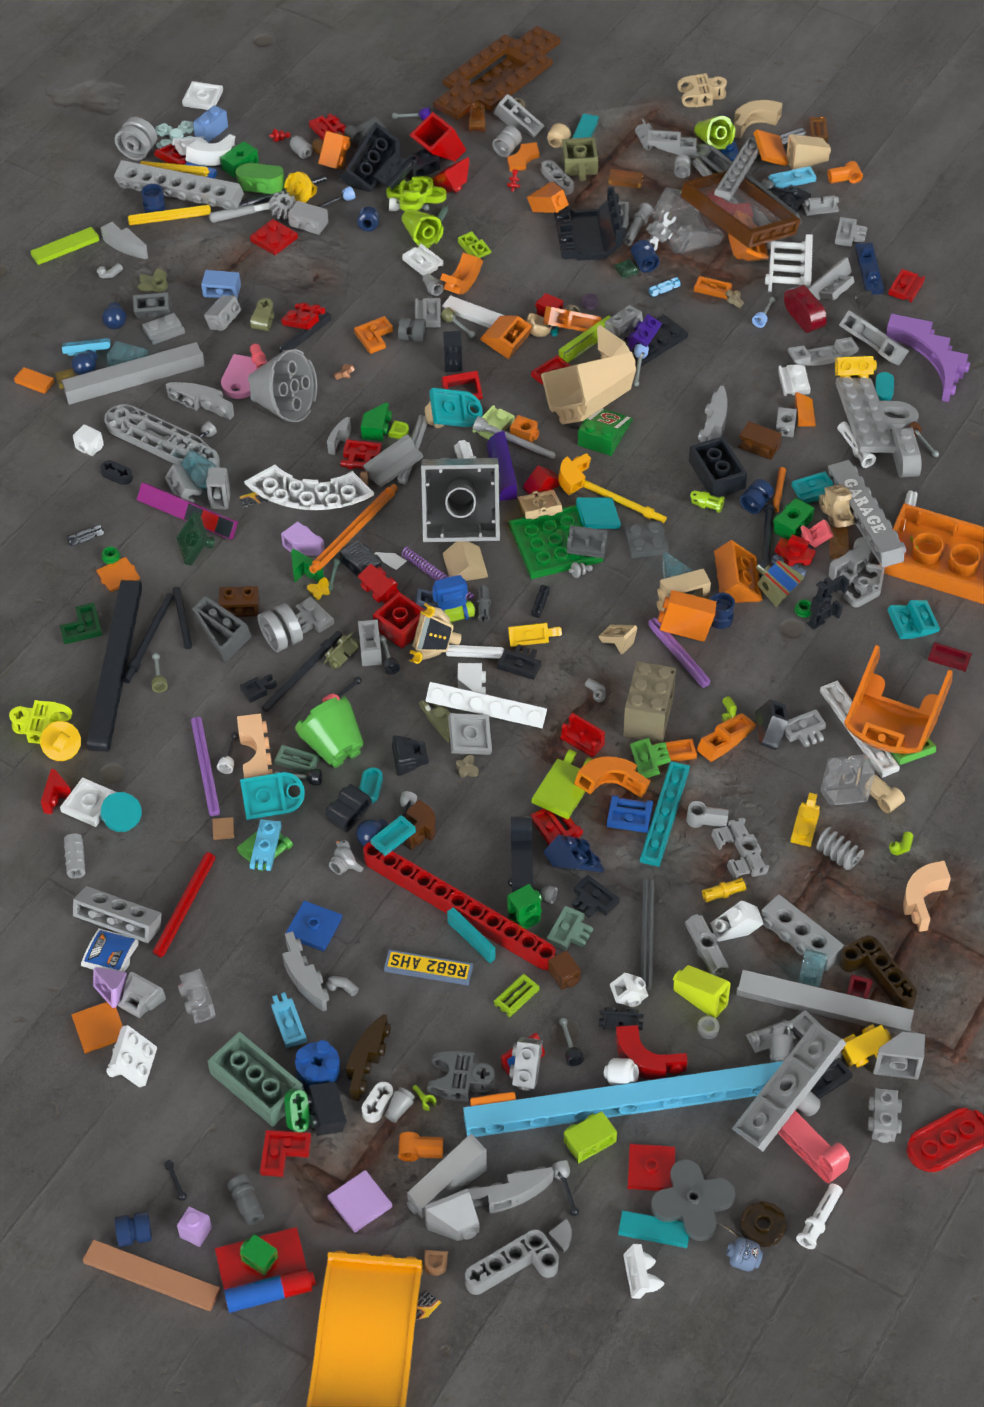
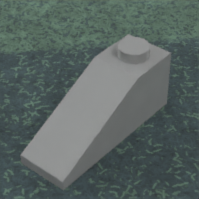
(517, 116)

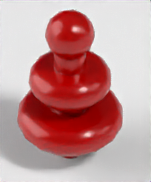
(276, 136)
(514, 179)

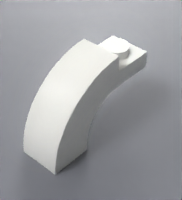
(209, 154)

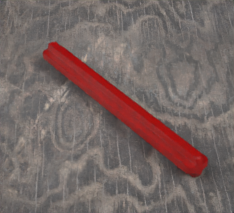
(184, 905)

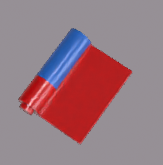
(249, 1288)

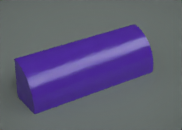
(498, 448)

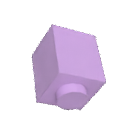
(194, 1226)

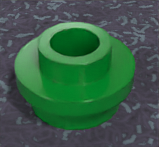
(110, 555)
(802, 608)

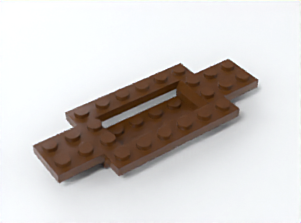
(522, 64)

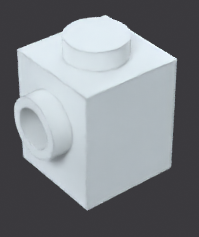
(88, 440)

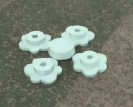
(164, 129)

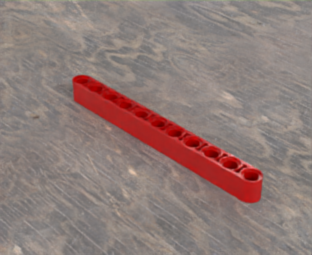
(467, 908)

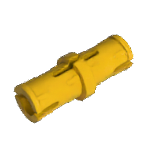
(723, 890)

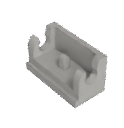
(181, 483)

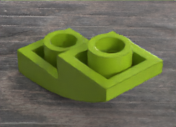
(473, 246)

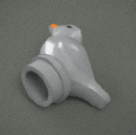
(343, 859)

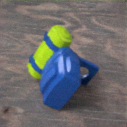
(451, 598)

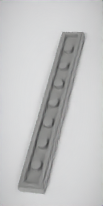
(738, 169)

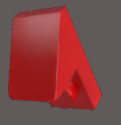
(54, 789)

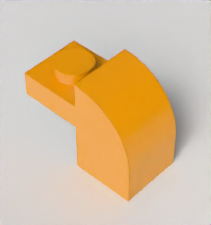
(571, 474)

